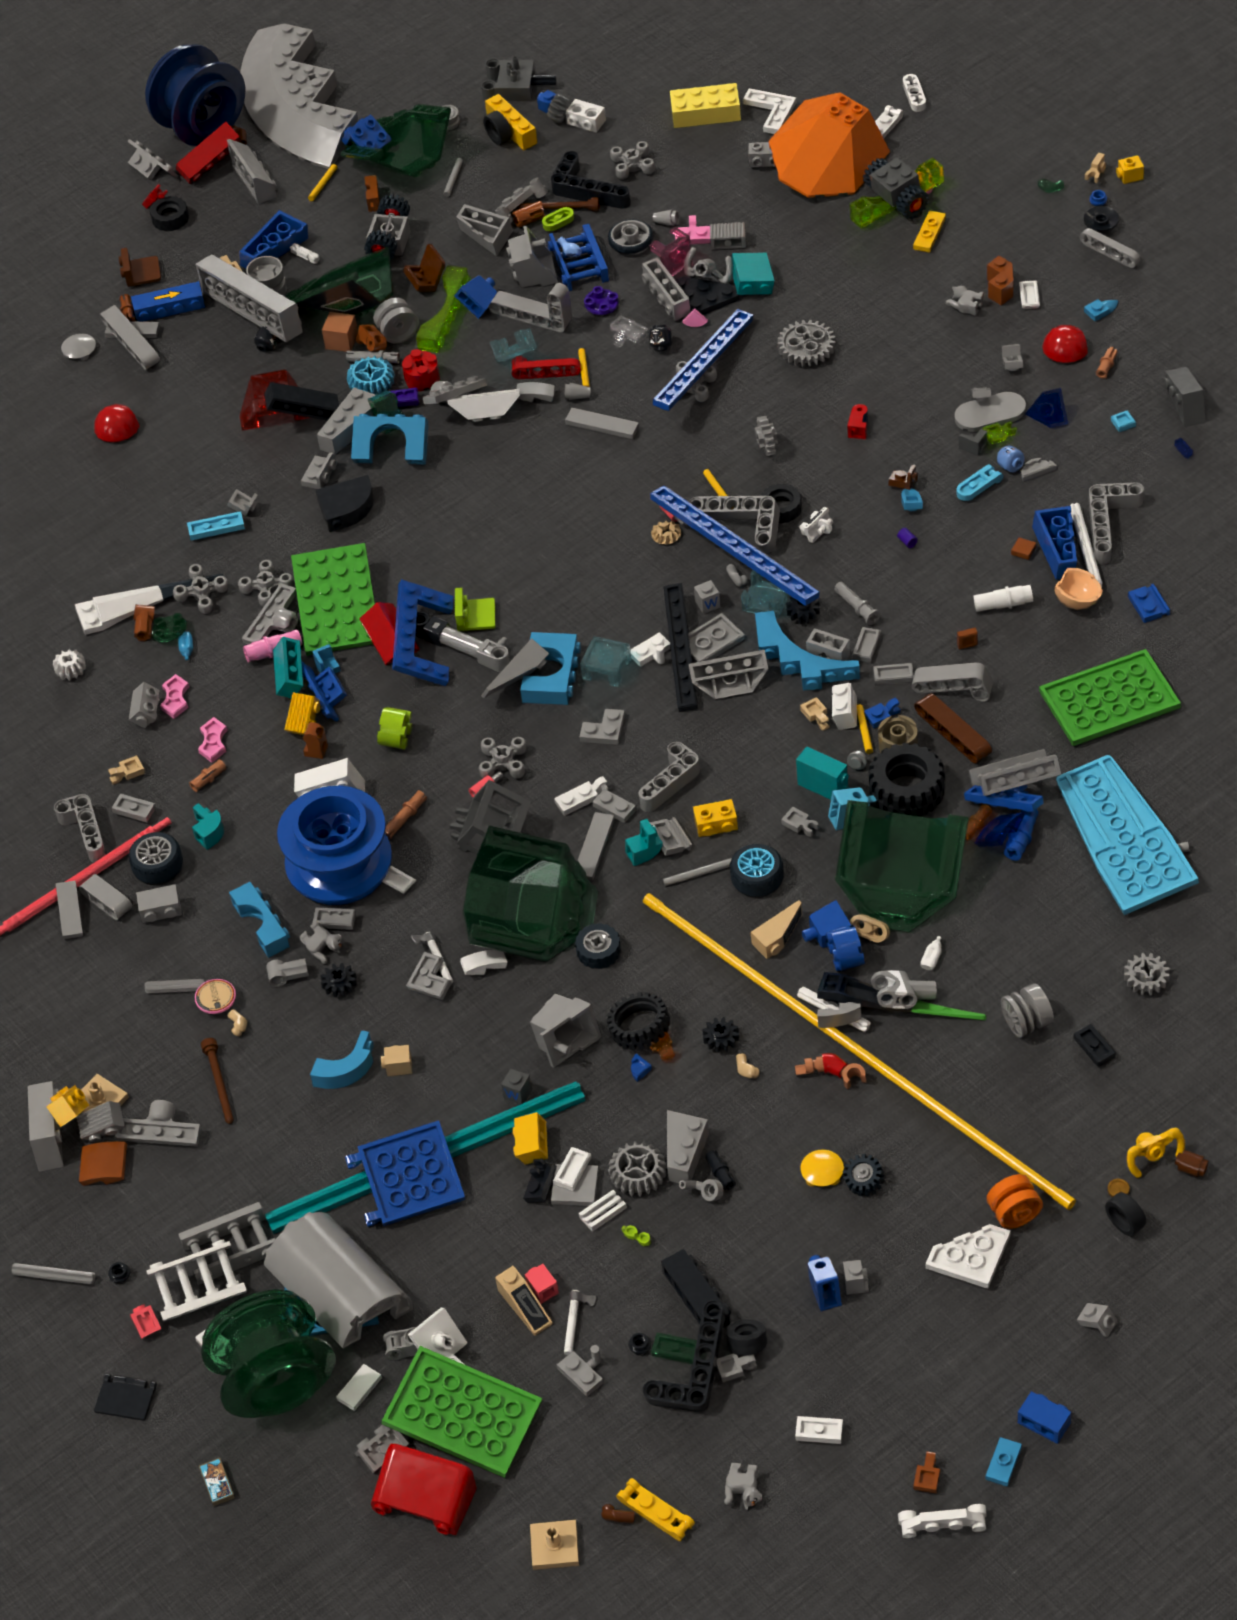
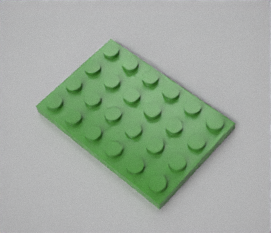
(332, 596)
(1109, 697)
(462, 1411)

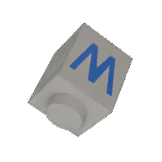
(707, 597)

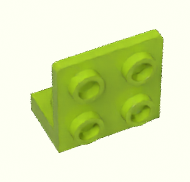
(473, 613)

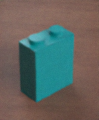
(752, 273)
(821, 773)

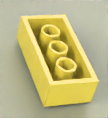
(705, 105)

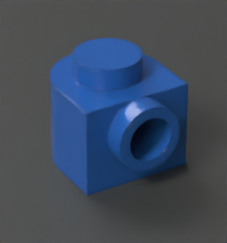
(544, 100)

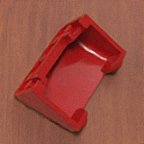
(424, 1487)

